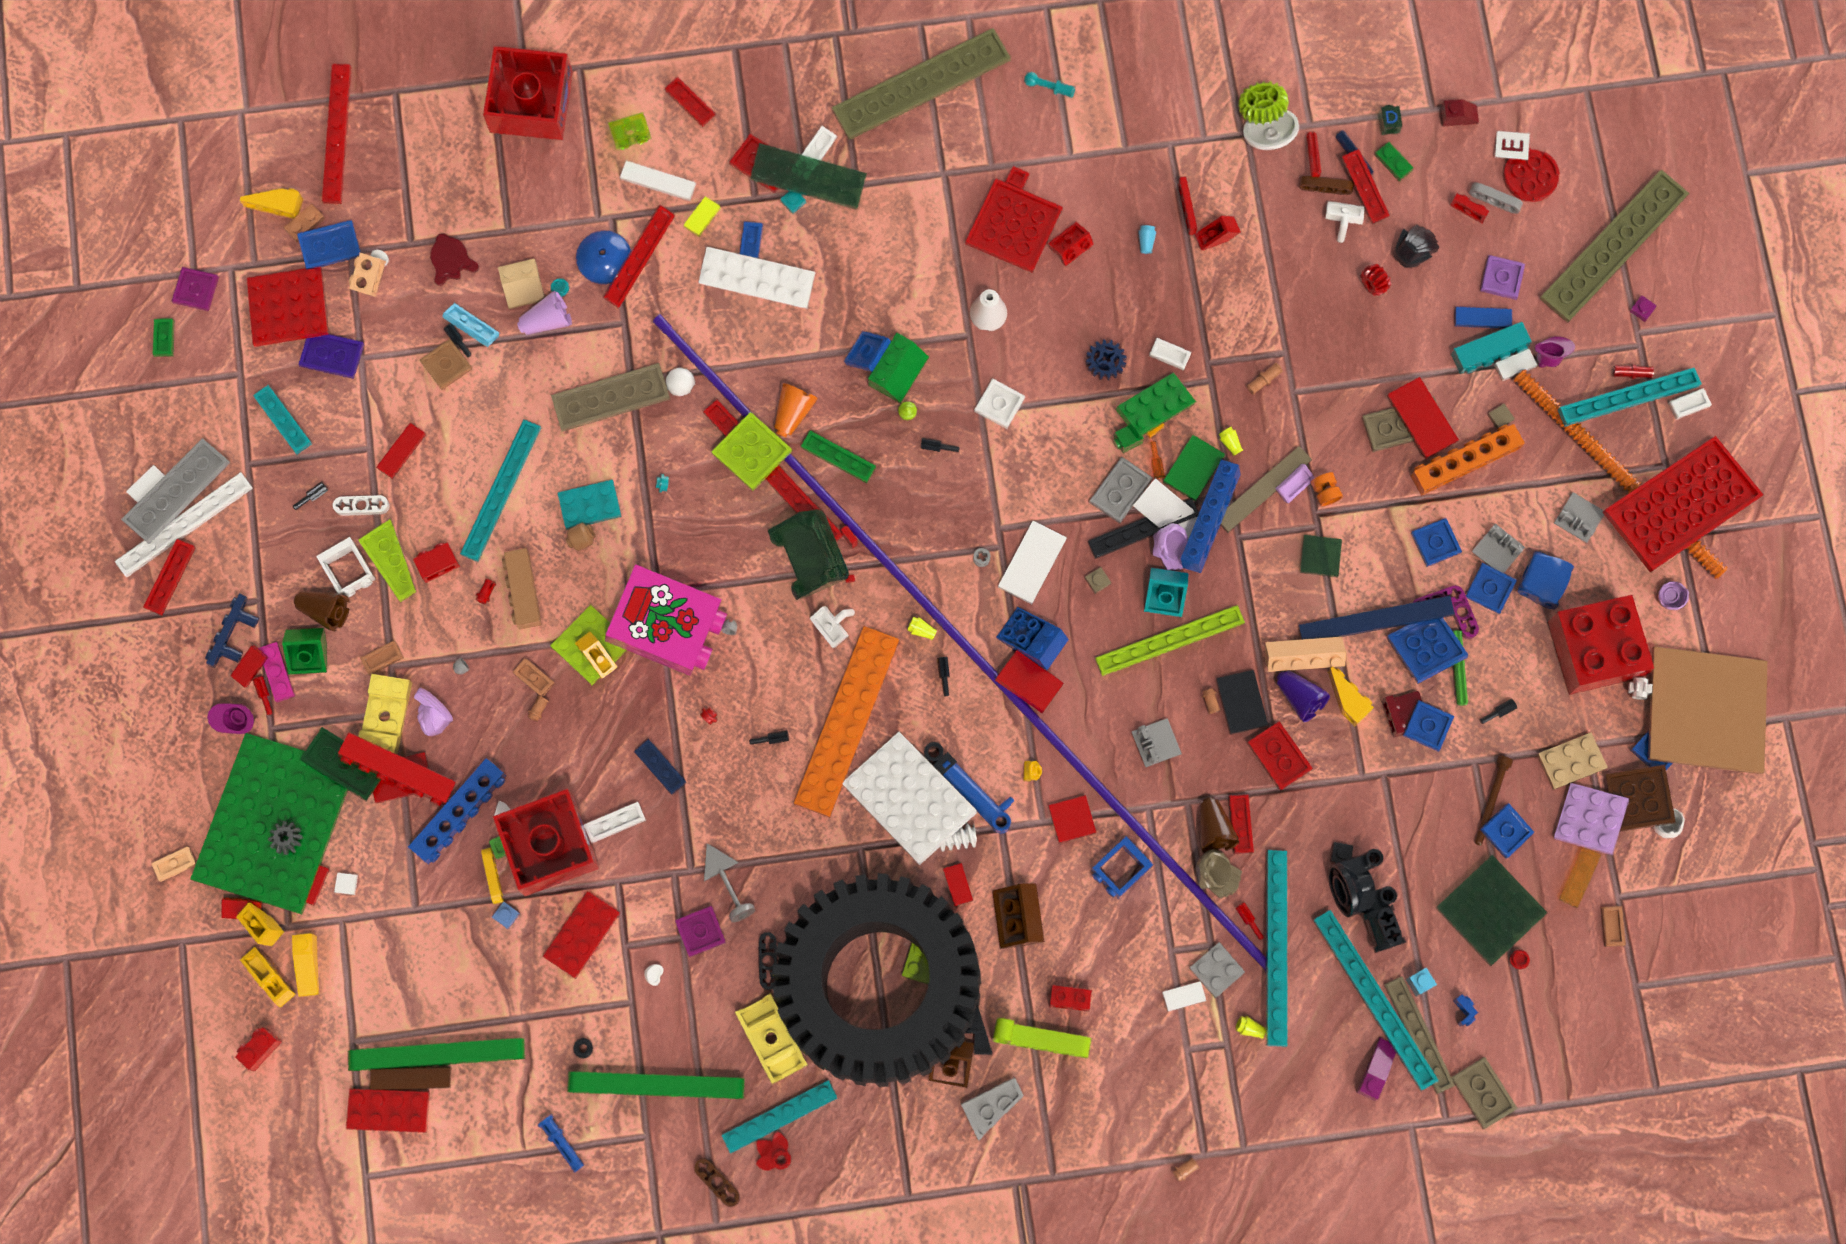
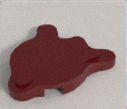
(450, 258)

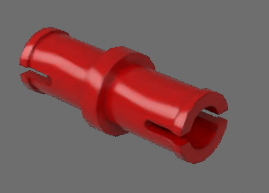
(1633, 371)

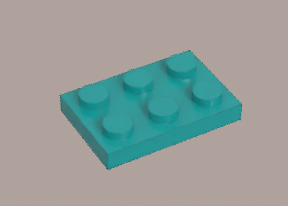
(589, 504)

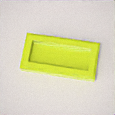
(702, 216)

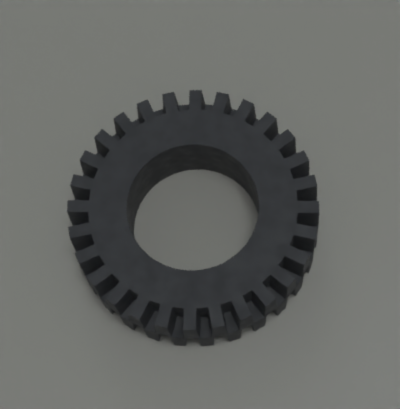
(865, 909)

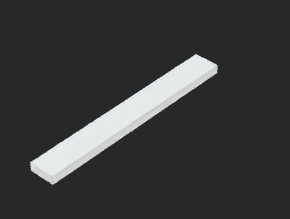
(184, 524)

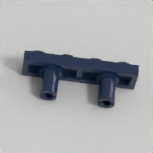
(221, 638)

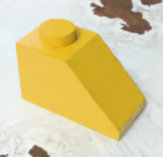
(596, 654)
(260, 925)

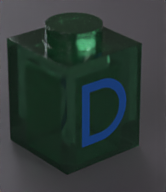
(1390, 120)

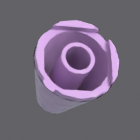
(545, 315)

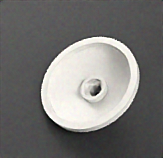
(1272, 135)

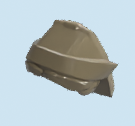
(1217, 874)

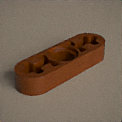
(1326, 185)
(710, 1168)

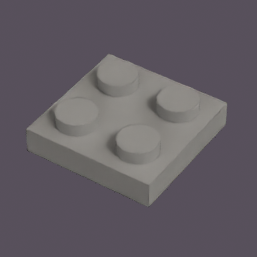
(1217, 970)

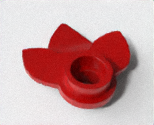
(771, 1151)

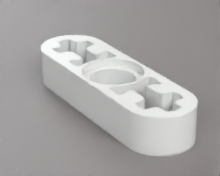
(355, 499)

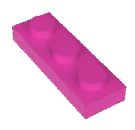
(277, 673)

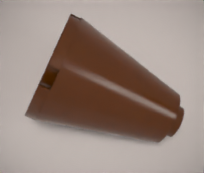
(324, 608)
(1215, 827)

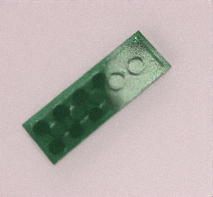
(808, 176)

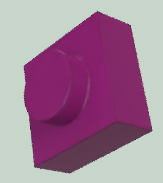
(1643, 308)

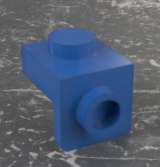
(1465, 1004)

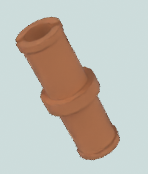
(1264, 378)

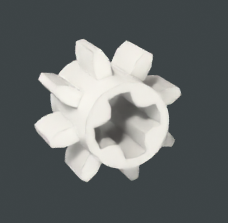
(1640, 688)

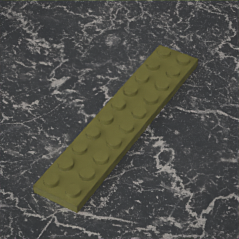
(921, 84)
(1614, 246)

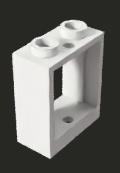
(337, 552)

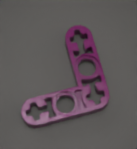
(1461, 601)

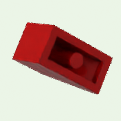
(1217, 232)

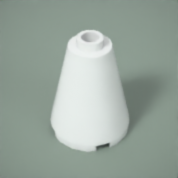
(988, 311)

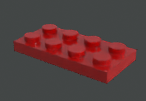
(581, 935)
(387, 1110)

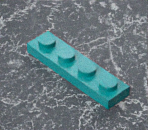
(282, 419)

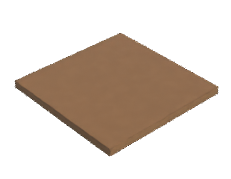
(1708, 710)

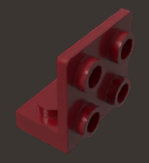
(1399, 711)

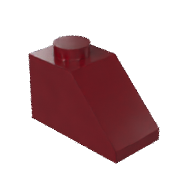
(1458, 113)

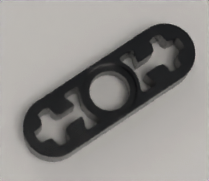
(762, 946)

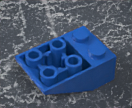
(1033, 637)

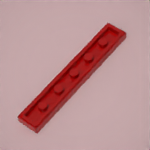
(638, 256)

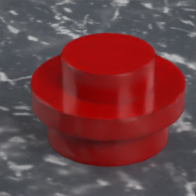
(709, 715)
(1519, 959)

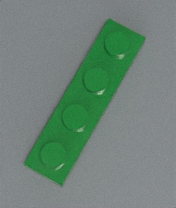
(838, 457)

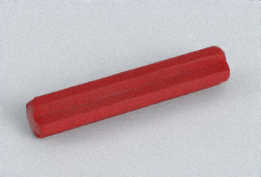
(1313, 153)

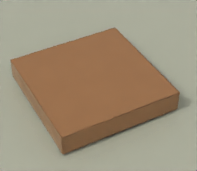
(445, 364)

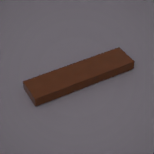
(410, 1078)

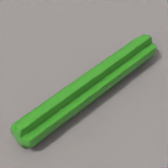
(1460, 677)

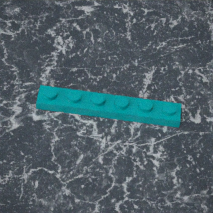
(779, 1117)

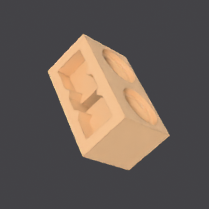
(372, 275)

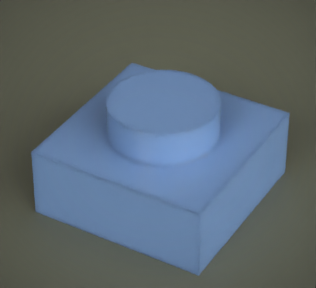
(505, 915)

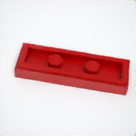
(690, 102)
(1187, 206)
(401, 450)
(1241, 823)

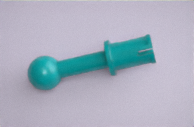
(1031, 79)

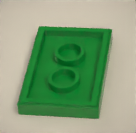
(1194, 468)

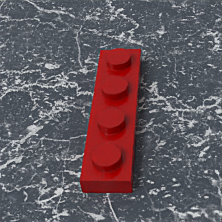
(1365, 186)
(169, 577)

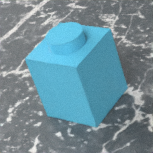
(1421, 982)

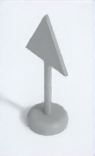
(717, 863)

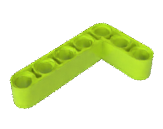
(1040, 1039)

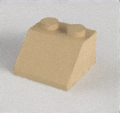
(521, 283)

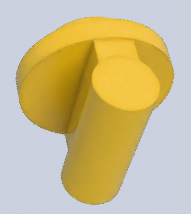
(1032, 771)

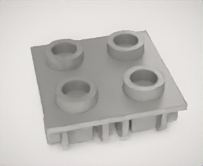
(1579, 517)
(1498, 549)
(1156, 742)

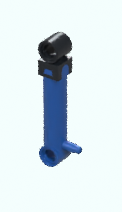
(969, 789)

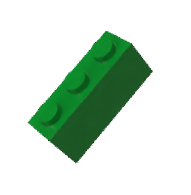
(898, 368)

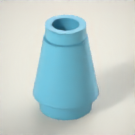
(1146, 238)

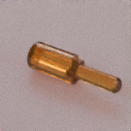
(1157, 464)

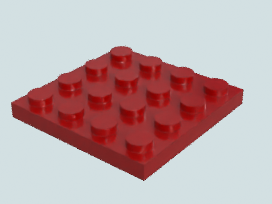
(1014, 225)
(287, 306)

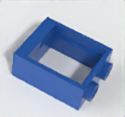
(1135, 853)

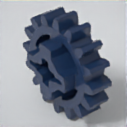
(1109, 366)

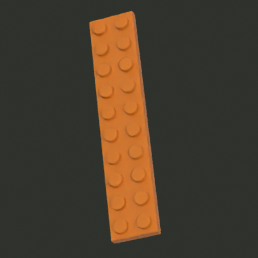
(846, 721)

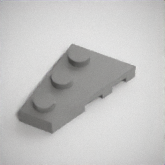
(988, 1107)

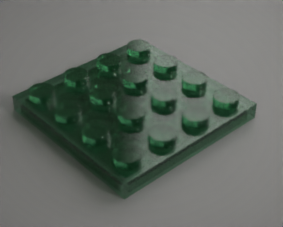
(1491, 910)

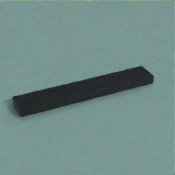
(1130, 534)

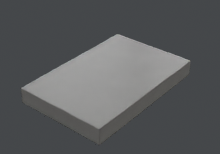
(1120, 490)

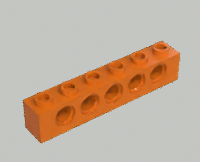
(1426, 483)

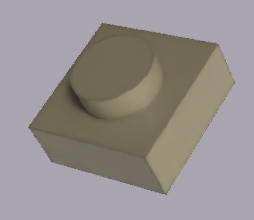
(1098, 580)

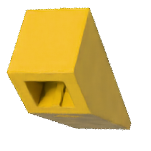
(1350, 701)

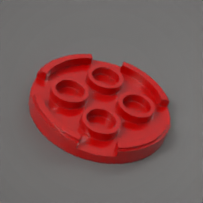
(1532, 178)

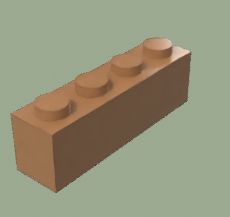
(522, 588)

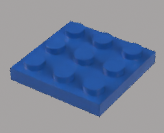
(1427, 648)

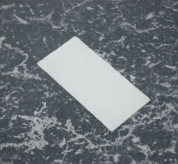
(1164, 507)

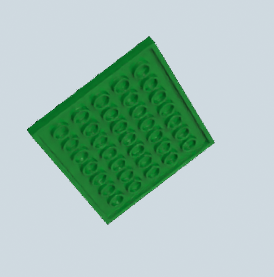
(261, 791)

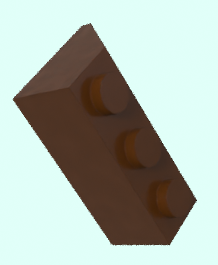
(1018, 915)

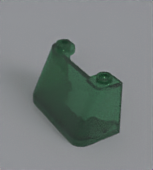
(810, 551)

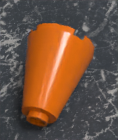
(792, 409)

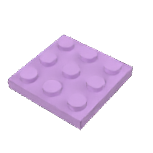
(1591, 818)

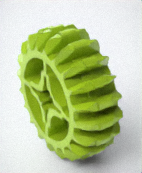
(1264, 106)

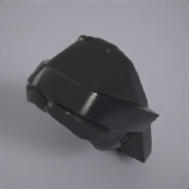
(1415, 246)

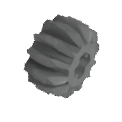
(283, 845)

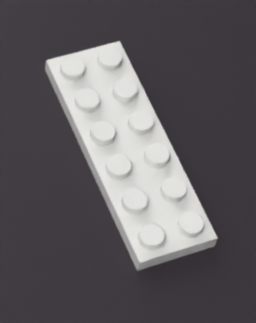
(757, 277)

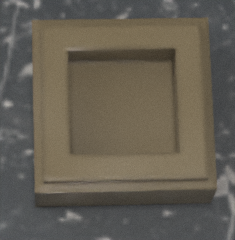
(1501, 416)

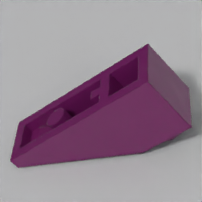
(1377, 1070)

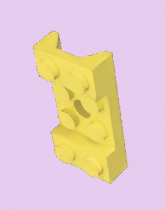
(390, 696)
(778, 1058)

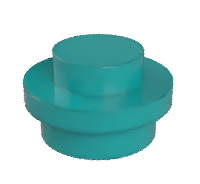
(560, 286)
(662, 483)

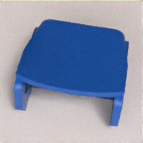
(1545, 580)

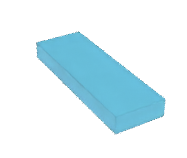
(470, 325)

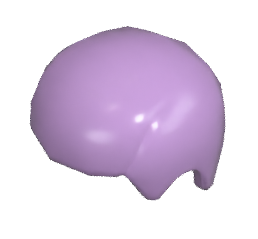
(1673, 595)

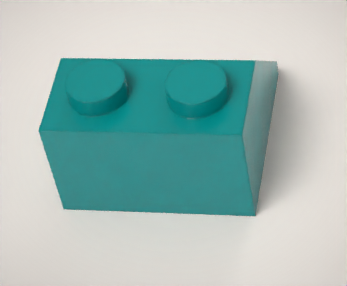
(1166, 592)

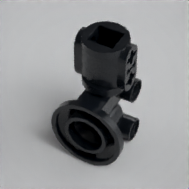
(1356, 894)

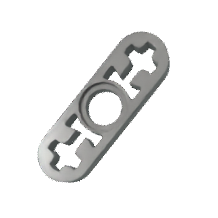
(1496, 198)

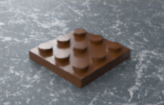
(1647, 794)

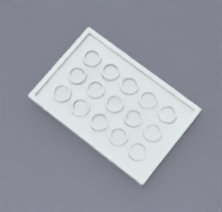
(909, 798)

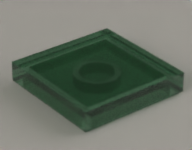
(1320, 556)

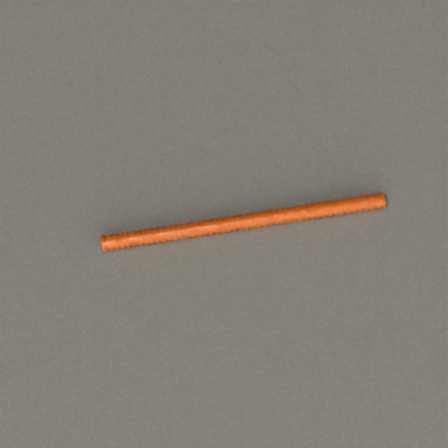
(1606, 460)

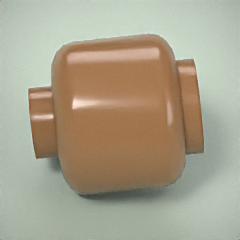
(580, 536)

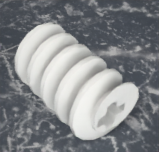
(961, 836)

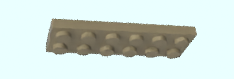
(610, 397)

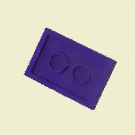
(332, 355)

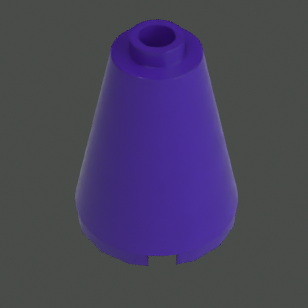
(1302, 694)

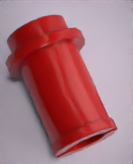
(485, 591)

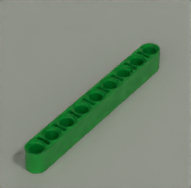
(436, 1054)
(656, 1085)

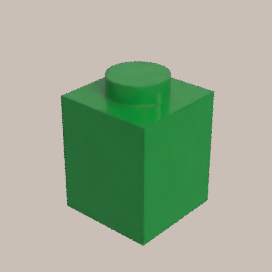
(1126, 440)

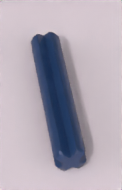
(1349, 146)

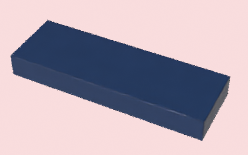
(660, 767)

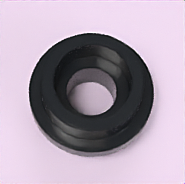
(576, 1048)

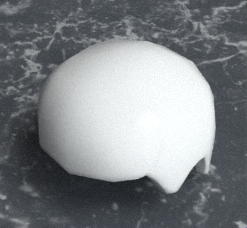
(680, 381)
(1671, 830)

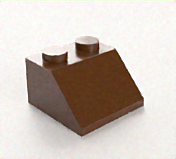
(963, 1053)

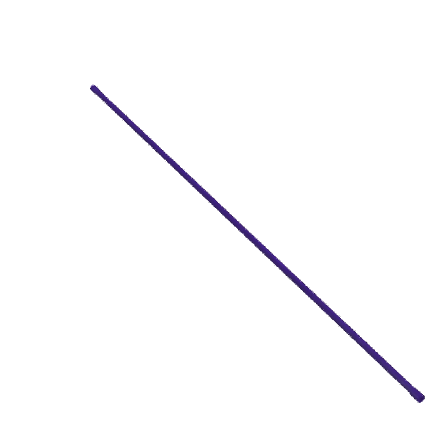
(667, 329)

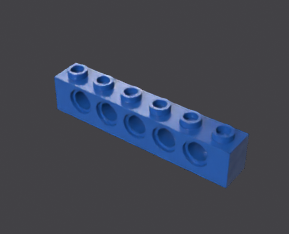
(1210, 516)
(458, 800)

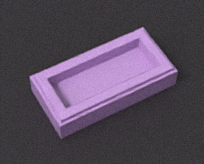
(1295, 483)

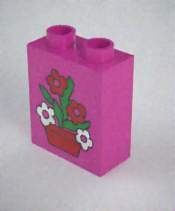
(665, 621)

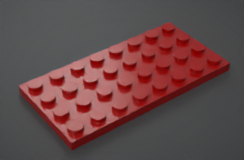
(1682, 504)

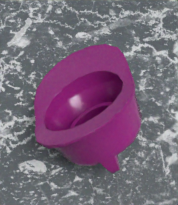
(1553, 350)
(230, 718)

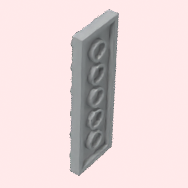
(175, 491)

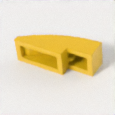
(267, 977)

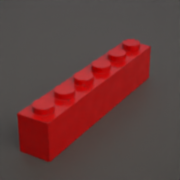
(396, 769)

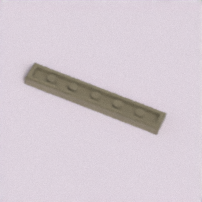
(1263, 489)
(1416, 1027)

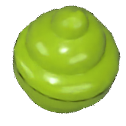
(907, 410)

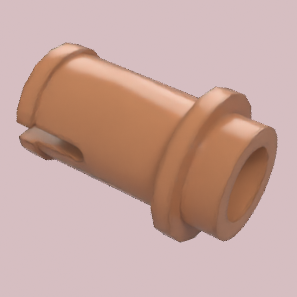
(1211, 701)
(537, 709)
(1186, 1169)

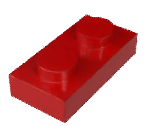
(1469, 208)

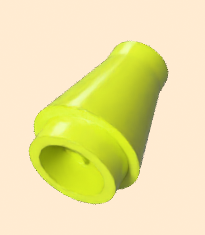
(1231, 440)
(921, 628)
(1249, 1027)

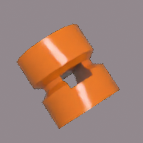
(1329, 495)

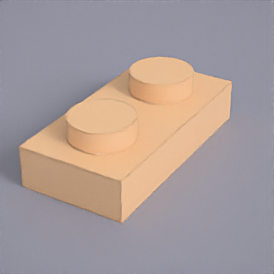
(174, 864)

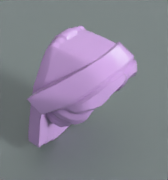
(1170, 545)
(431, 713)

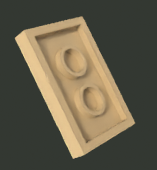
(1572, 761)

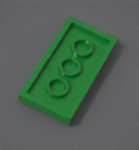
(1155, 405)

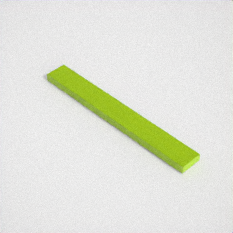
(1169, 640)

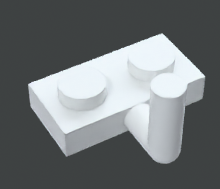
(1345, 214)
(830, 626)

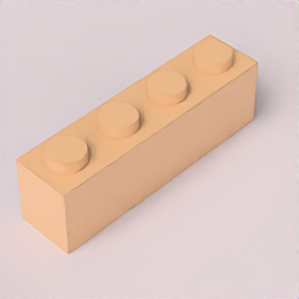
(1305, 654)

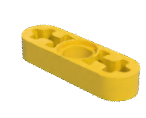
(492, 875)

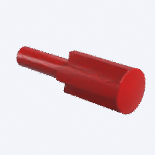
(262, 693)
(1248, 918)

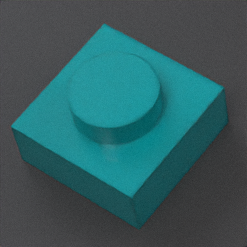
(793, 201)

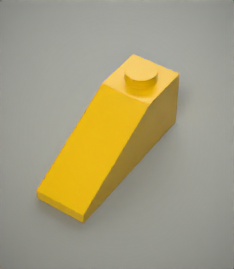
(277, 202)
(306, 964)

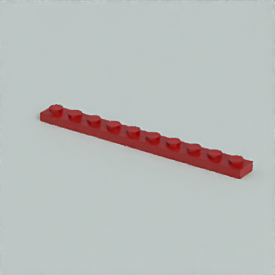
(777, 478)

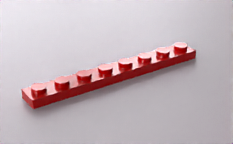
(336, 134)

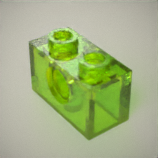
(622, 126)

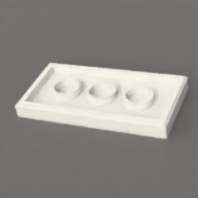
(1032, 562)

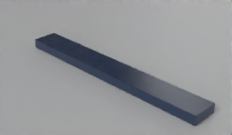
(1378, 619)

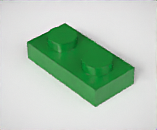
(1394, 161)
(163, 337)

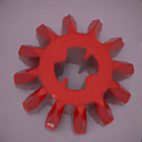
(1375, 279)

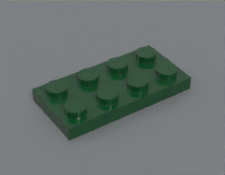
(323, 757)

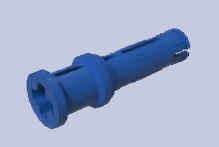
(556, 1136)

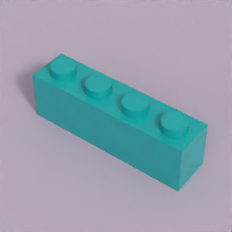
(1490, 348)

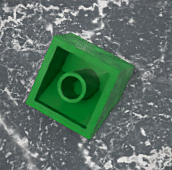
(305, 651)

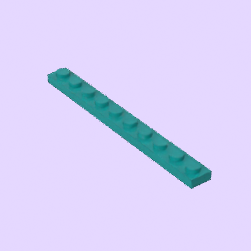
(1276, 949)
(1375, 1000)

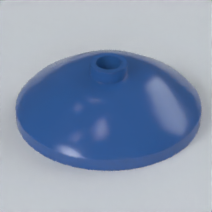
(597, 267)

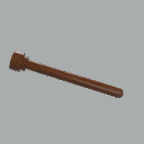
(1504, 764)

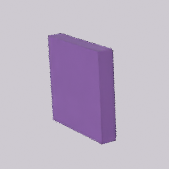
(1502, 277)

